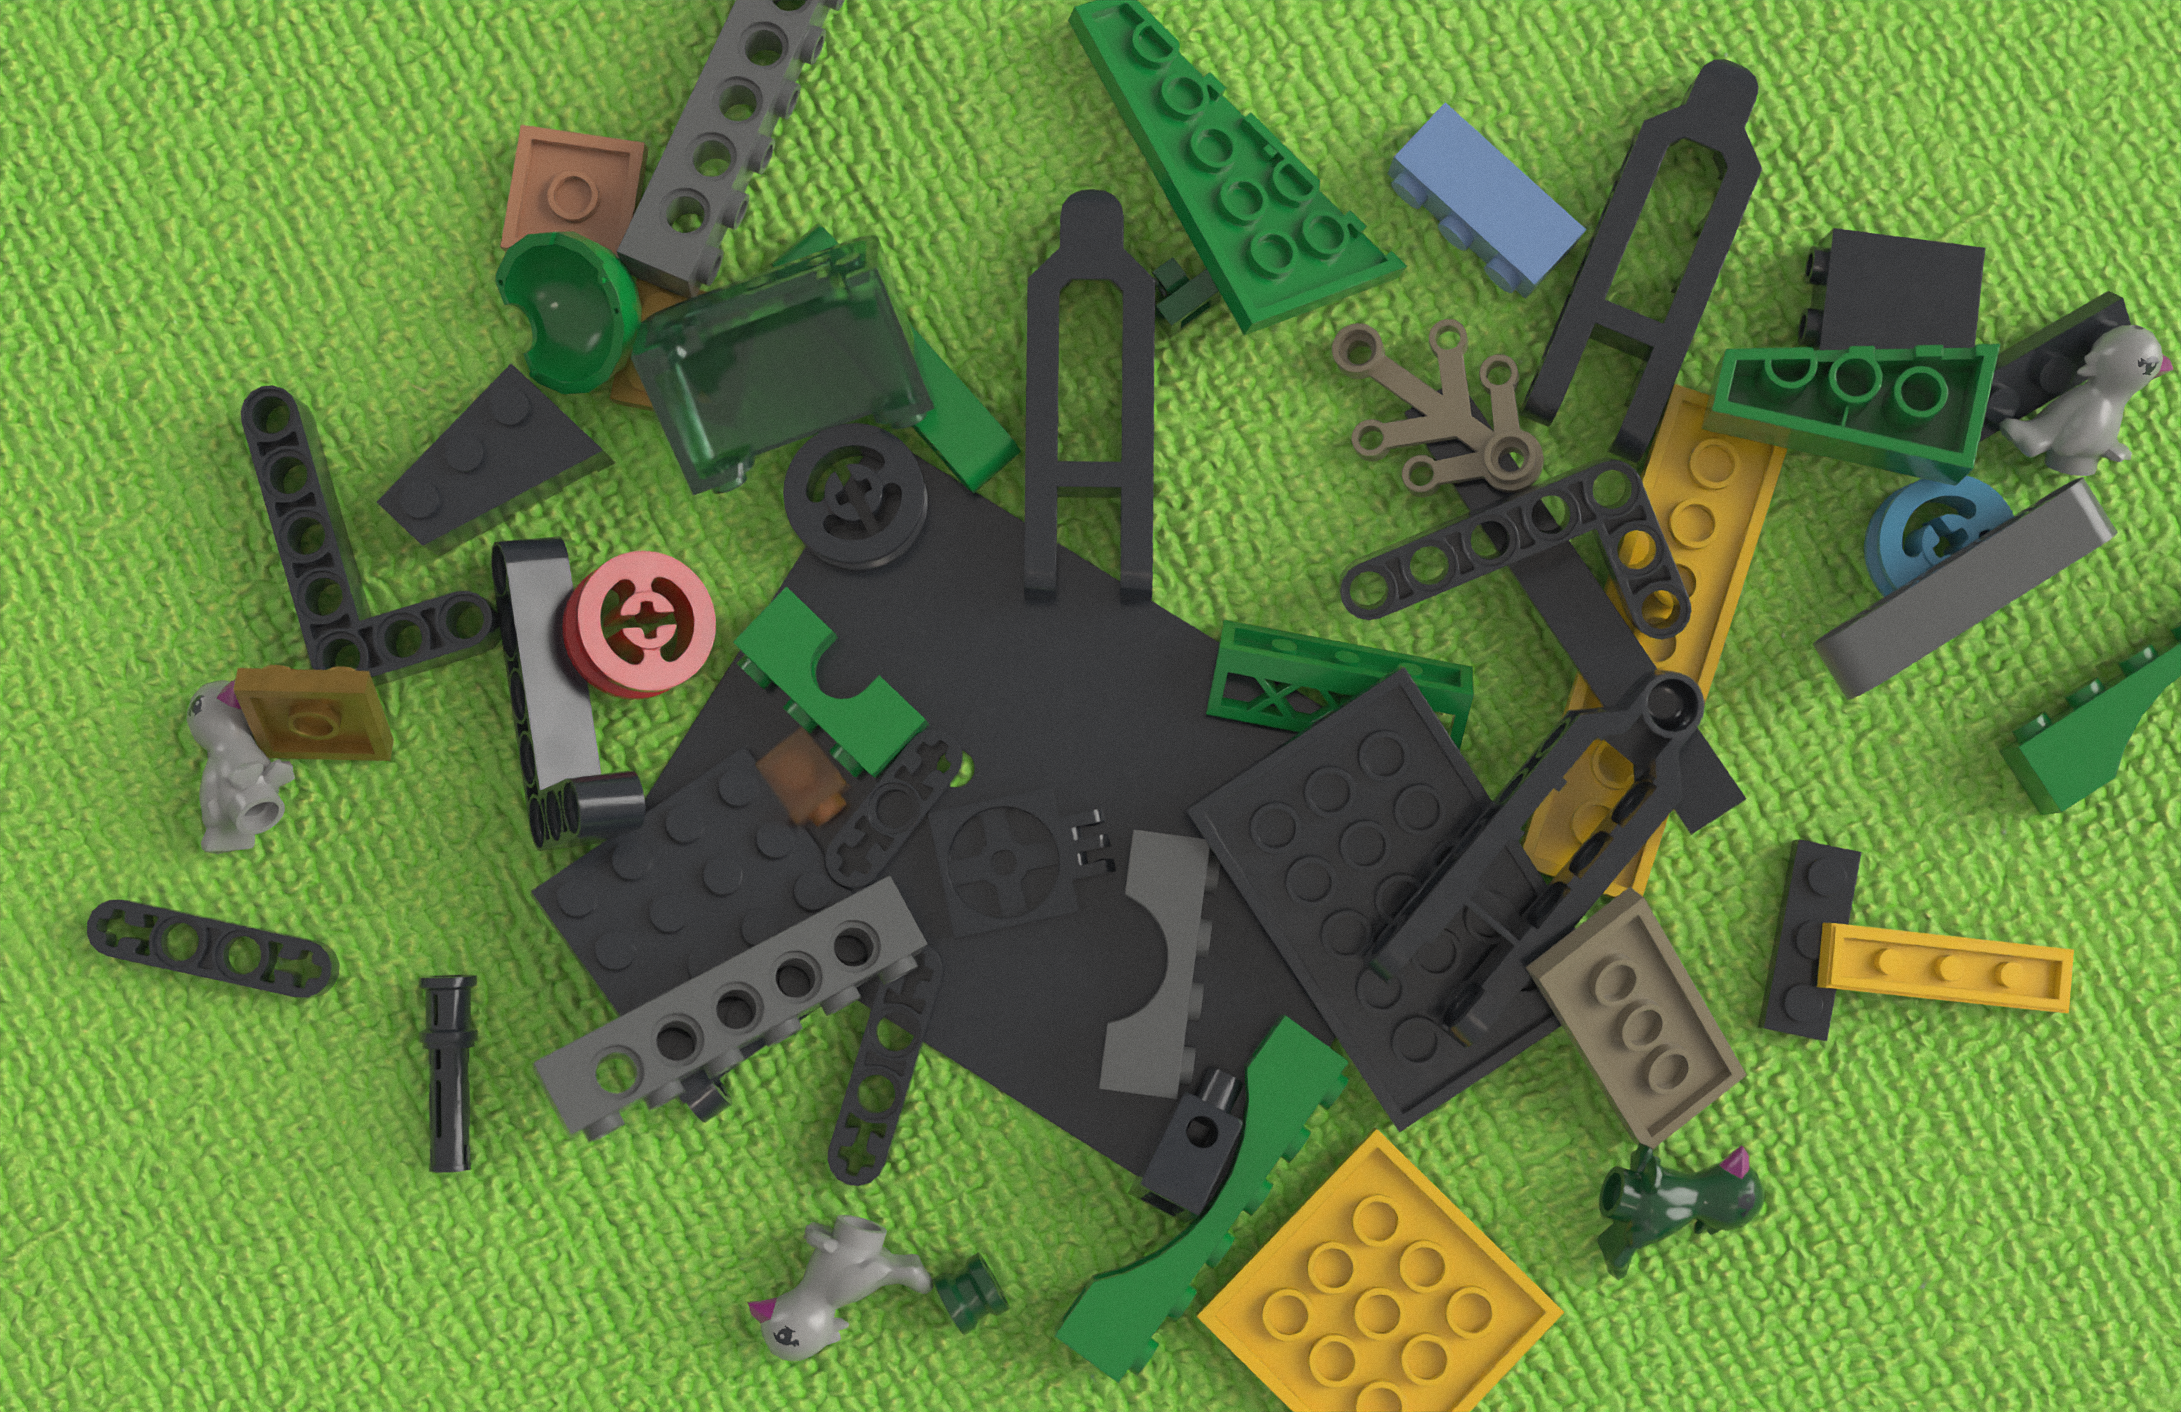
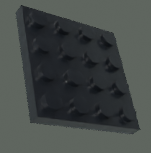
(690, 891)

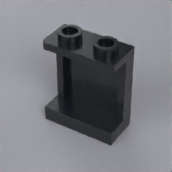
(1890, 292)

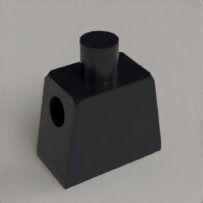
(1177, 1173)

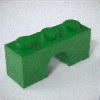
(785, 648)

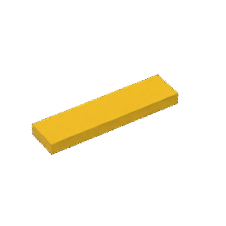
(1945, 967)

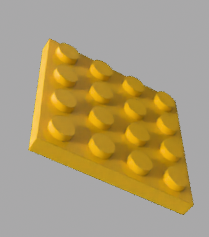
(1379, 1297)

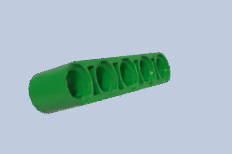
(959, 426)

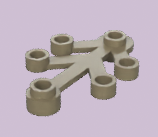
(1445, 415)

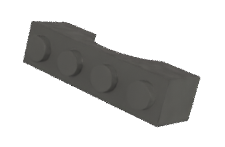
(1147, 1048)

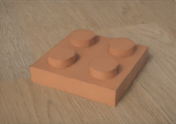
(574, 185)

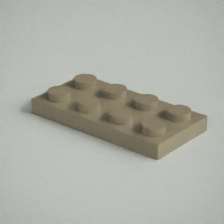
(1637, 1019)

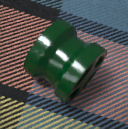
(971, 1293)

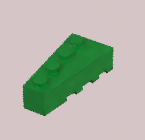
(1860, 405)

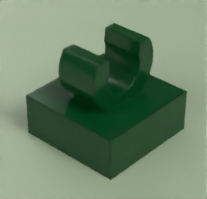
(1183, 298)

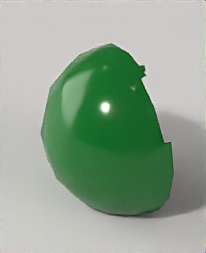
(578, 308)

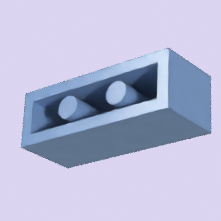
(1483, 202)

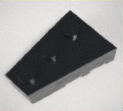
(491, 464)

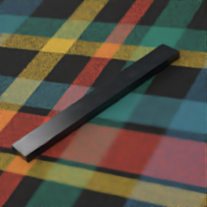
(1592, 633)

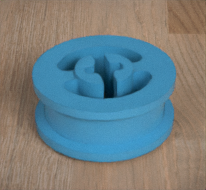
(1889, 566)

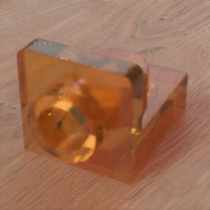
(804, 779)

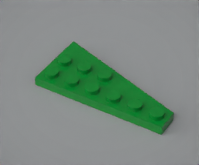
(1232, 183)

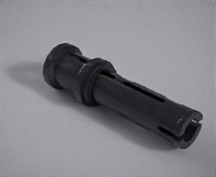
(448, 1042)

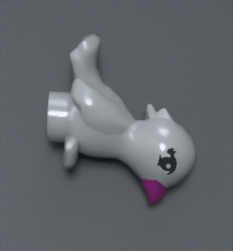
(2089, 417)
(238, 780)
(841, 1270)

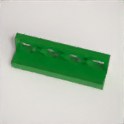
(1331, 669)

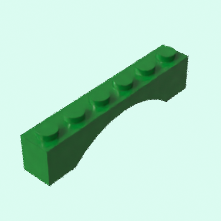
(2083, 745)
(1126, 1305)

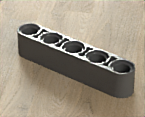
(1965, 588)

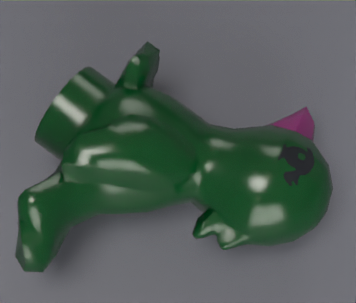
(1659, 1201)

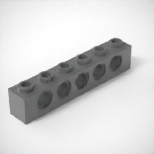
(703, 133)
(872, 915)

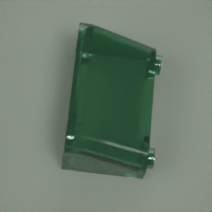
(781, 361)

